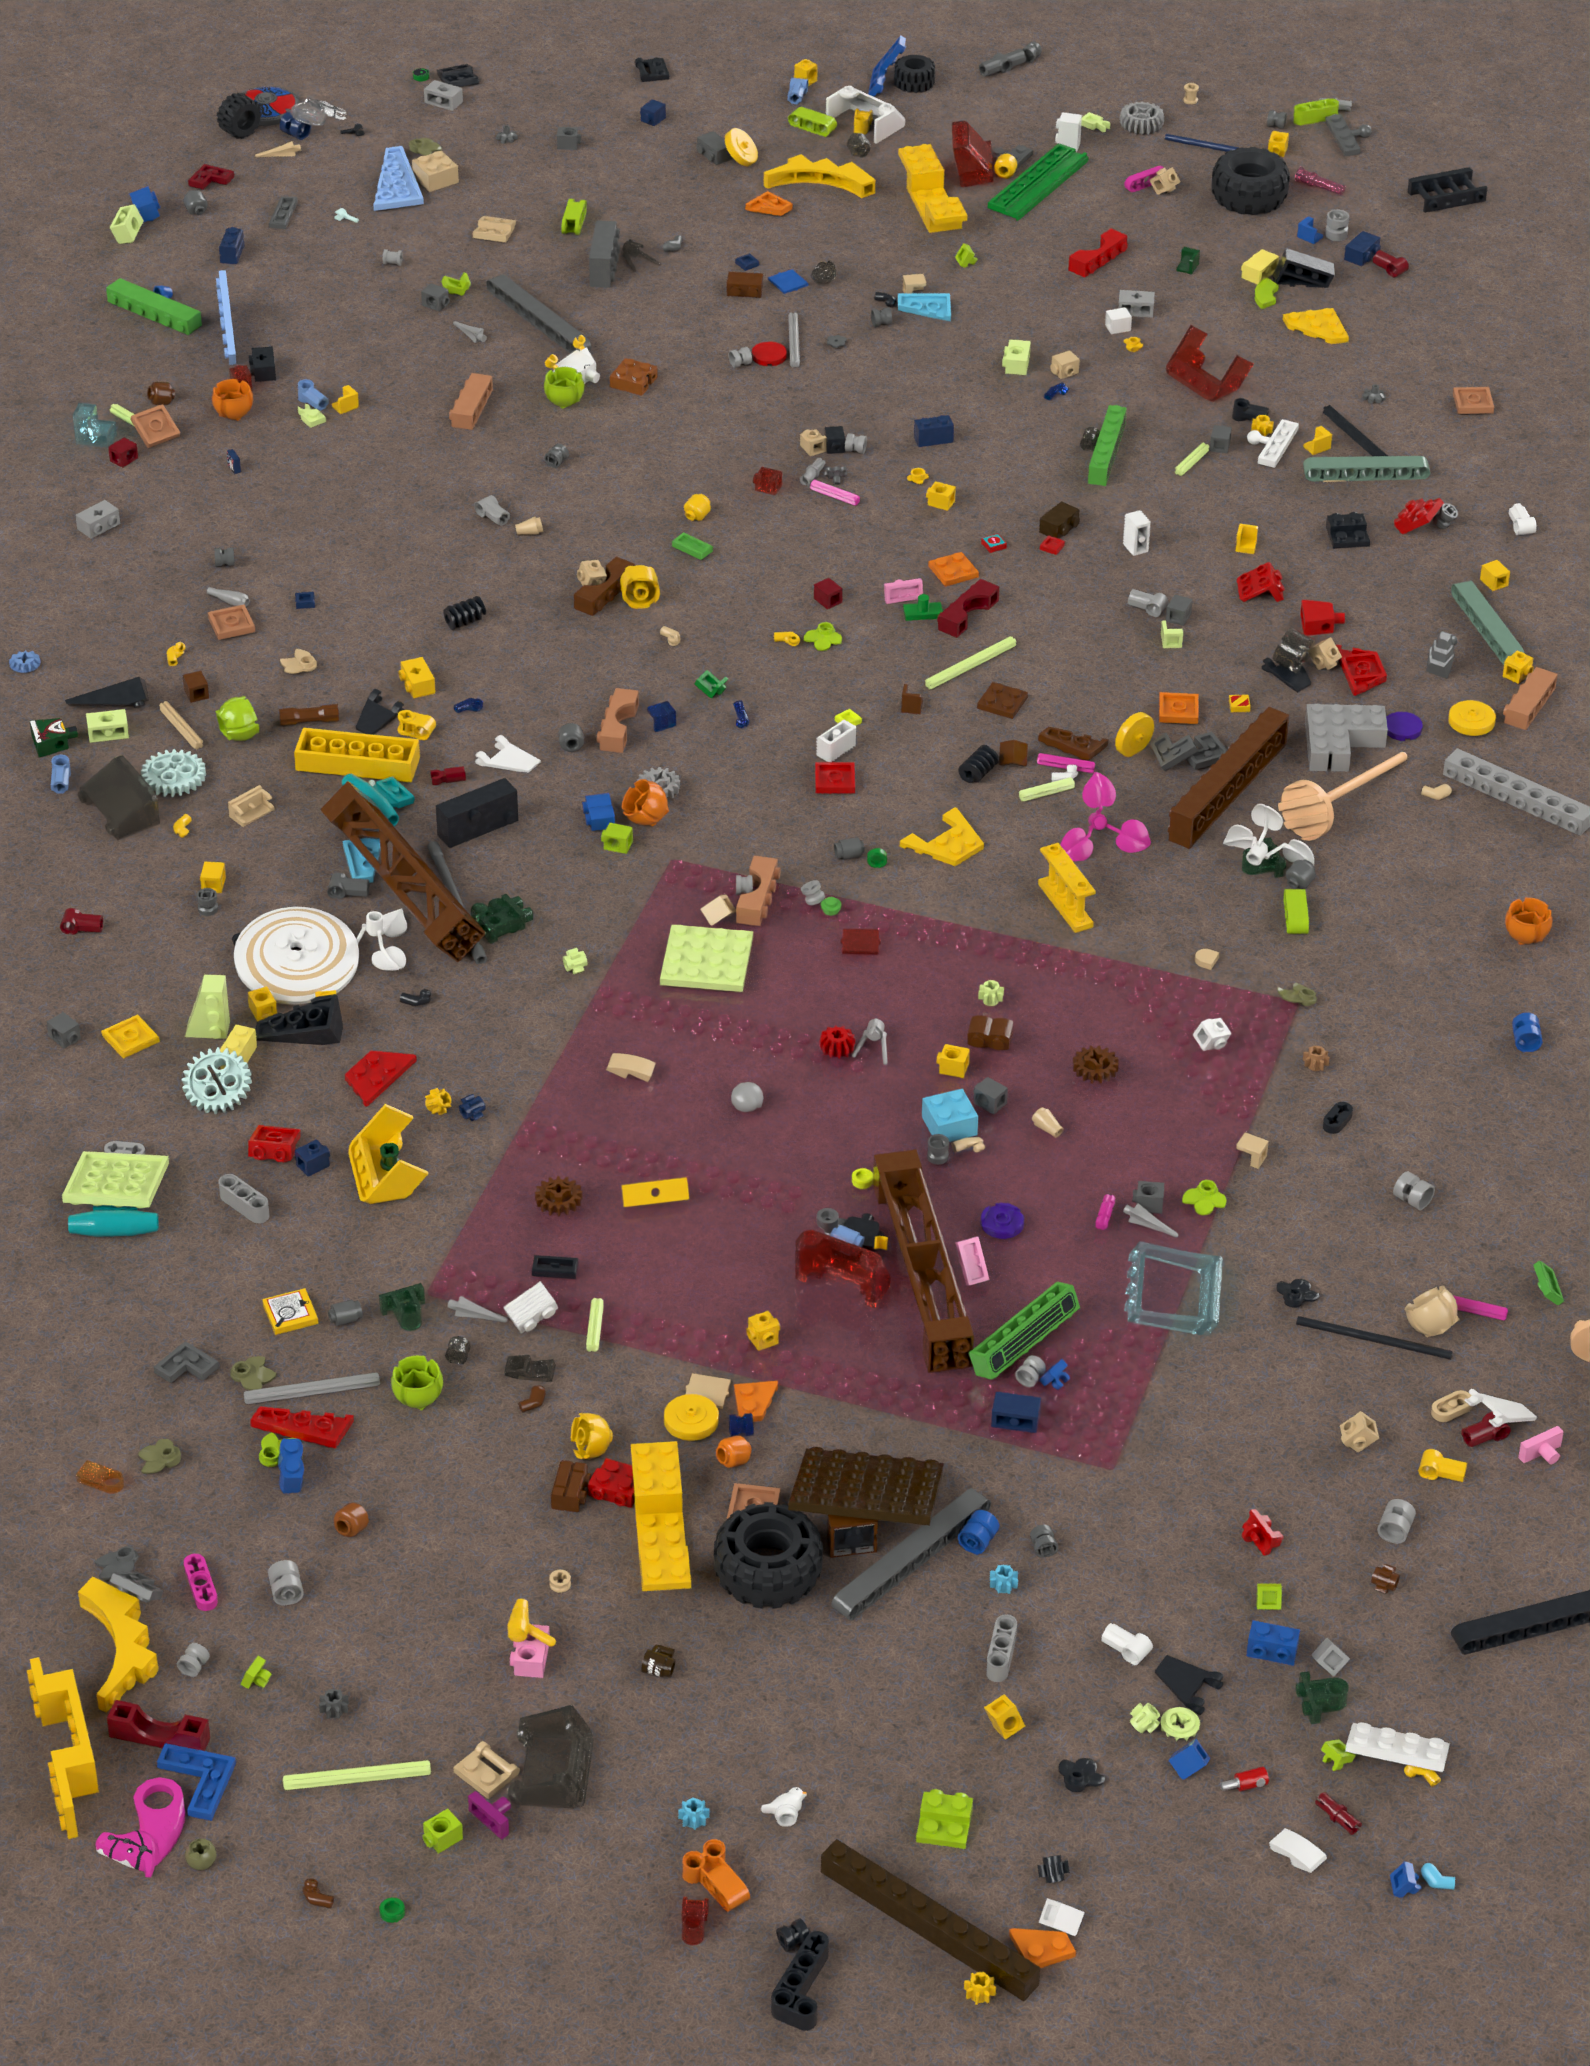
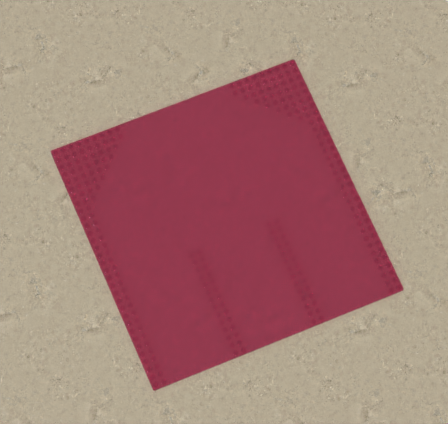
(697, 1268)

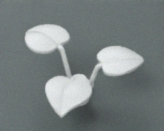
(1268, 818)
(392, 925)

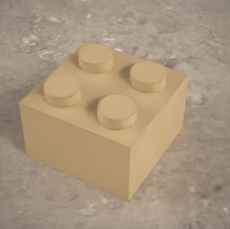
(435, 171)

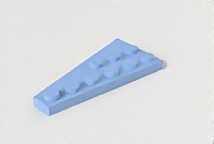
(397, 182)
(226, 321)

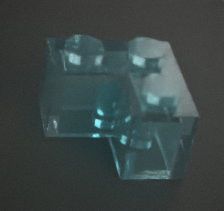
(90, 430)

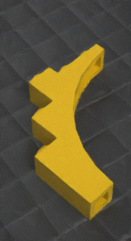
(802, 170)
(120, 1616)

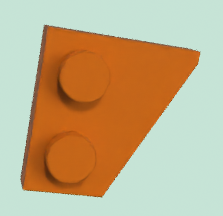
(769, 204)
(754, 1398)
(1042, 1946)

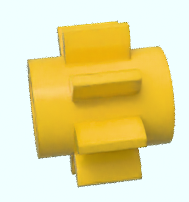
(1263, 425)
(438, 1101)
(980, 1987)

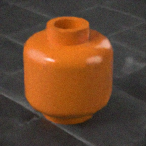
(733, 1451)

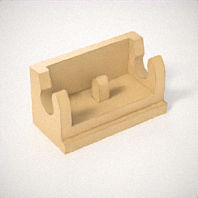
(250, 806)

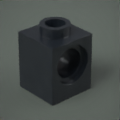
(835, 439)

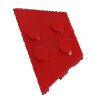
(1362, 669)
(377, 1072)

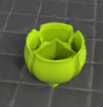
(564, 386)
(237, 719)
(416, 1372)

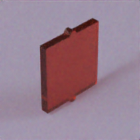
(860, 941)

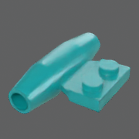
(385, 794)
(113, 1221)

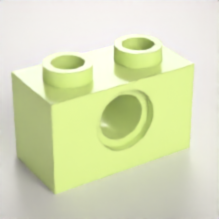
(126, 224)
(1016, 357)
(107, 725)

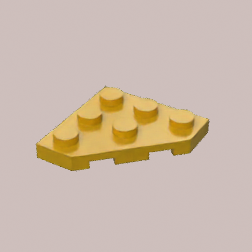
(1319, 324)

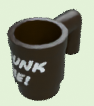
(659, 1661)

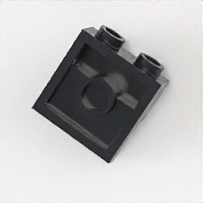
(1347, 530)

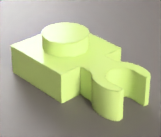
(1094, 121)
(311, 417)

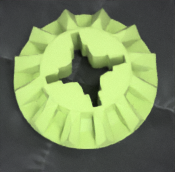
(1185, 1717)

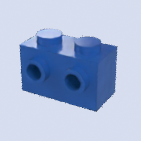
(146, 203)
(1273, 1642)

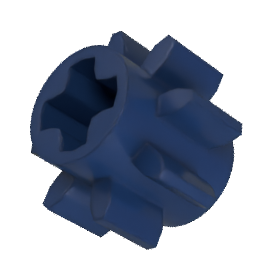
(472, 1107)

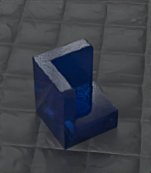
(663, 716)

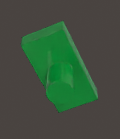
(922, 610)

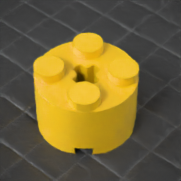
(639, 586)

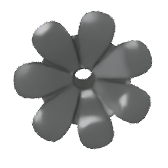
(506, 135)
(1374, 394)
(836, 474)

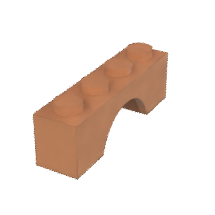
(621, 706)
(753, 906)

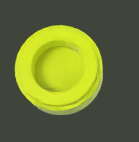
(862, 1178)

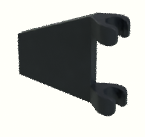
(1294, 681)
(375, 716)
(1186, 1680)

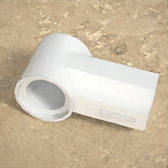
(1521, 520)
(1131, 1646)

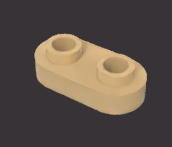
(1448, 1407)

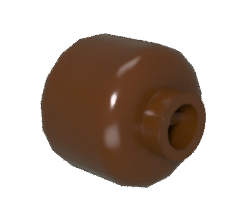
(160, 393)

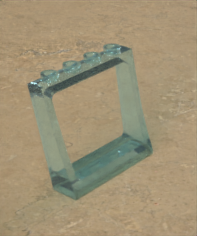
(1210, 1287)

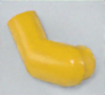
(787, 637)
(175, 652)
(180, 825)
(1430, 1775)

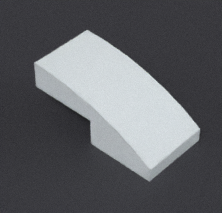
(1300, 1850)

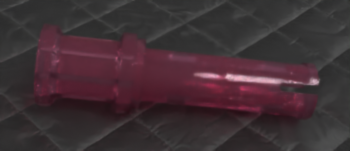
(1313, 179)

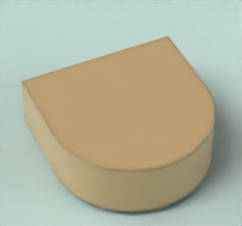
(1206, 958)

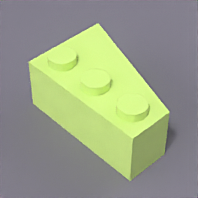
(210, 1010)

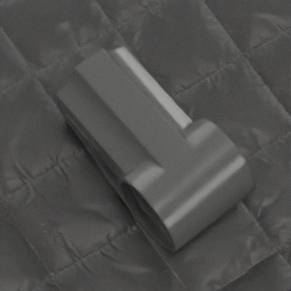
(342, 885)

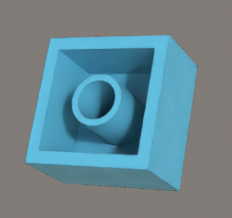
(950, 1115)

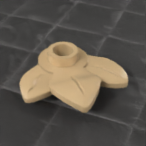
(301, 662)

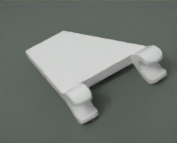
(508, 758)
(1503, 1409)

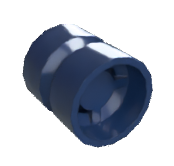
(294, 127)

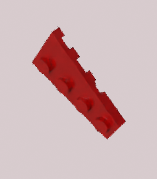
(302, 1425)

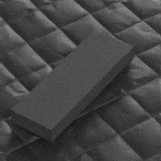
(283, 212)

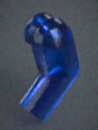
(469, 704)

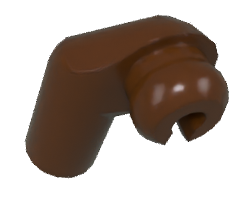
(535, 1400)
(314, 1895)

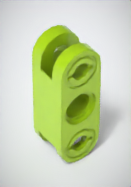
(574, 216)

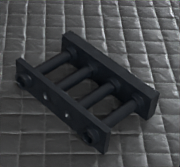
(1445, 180)

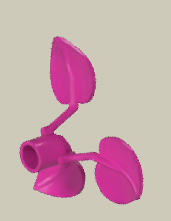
(1099, 793)

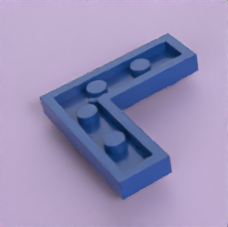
(879, 71)
(211, 1767)

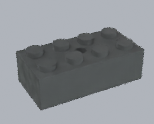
(604, 254)

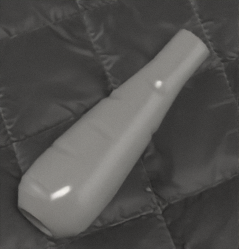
(231, 597)

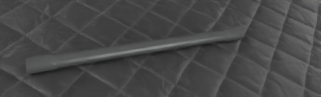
(437, 856)

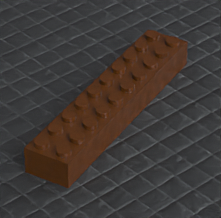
(1228, 777)

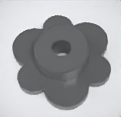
(836, 341)

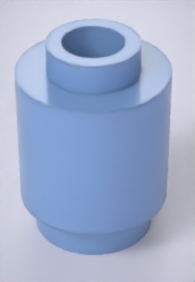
(848, 1235)

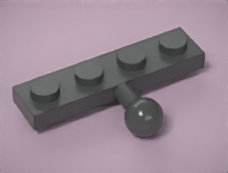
(1345, 136)

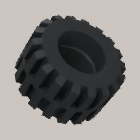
(914, 73)
(239, 115)

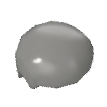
(747, 1097)

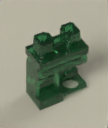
(501, 916)

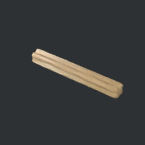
(181, 725)

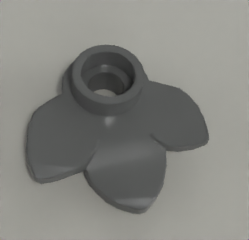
(119, 1561)

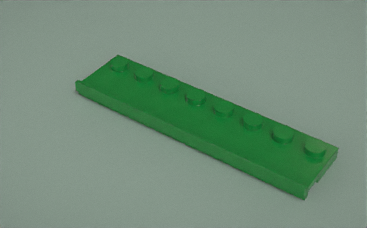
(1038, 181)

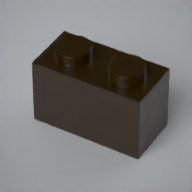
(1059, 520)

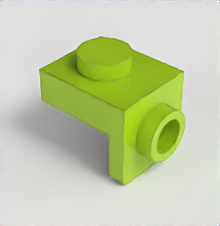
(456, 286)

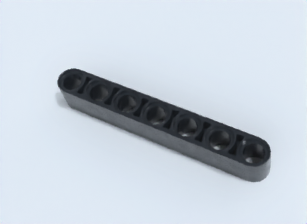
(1522, 1623)

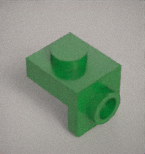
(710, 684)

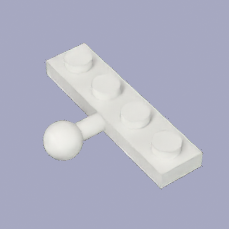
(1276, 444)

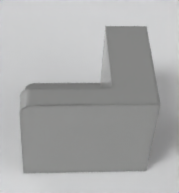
(1330, 1656)

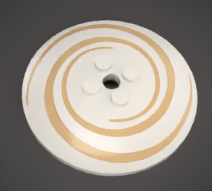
(323, 964)

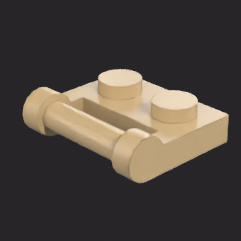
(480, 1775)

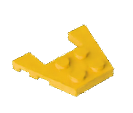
(951, 846)

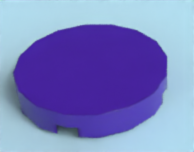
(1403, 726)
(1002, 1221)

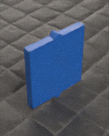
(788, 281)

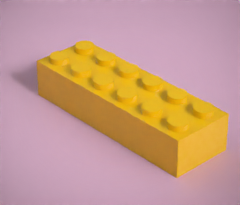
(357, 754)

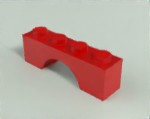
(1087, 261)

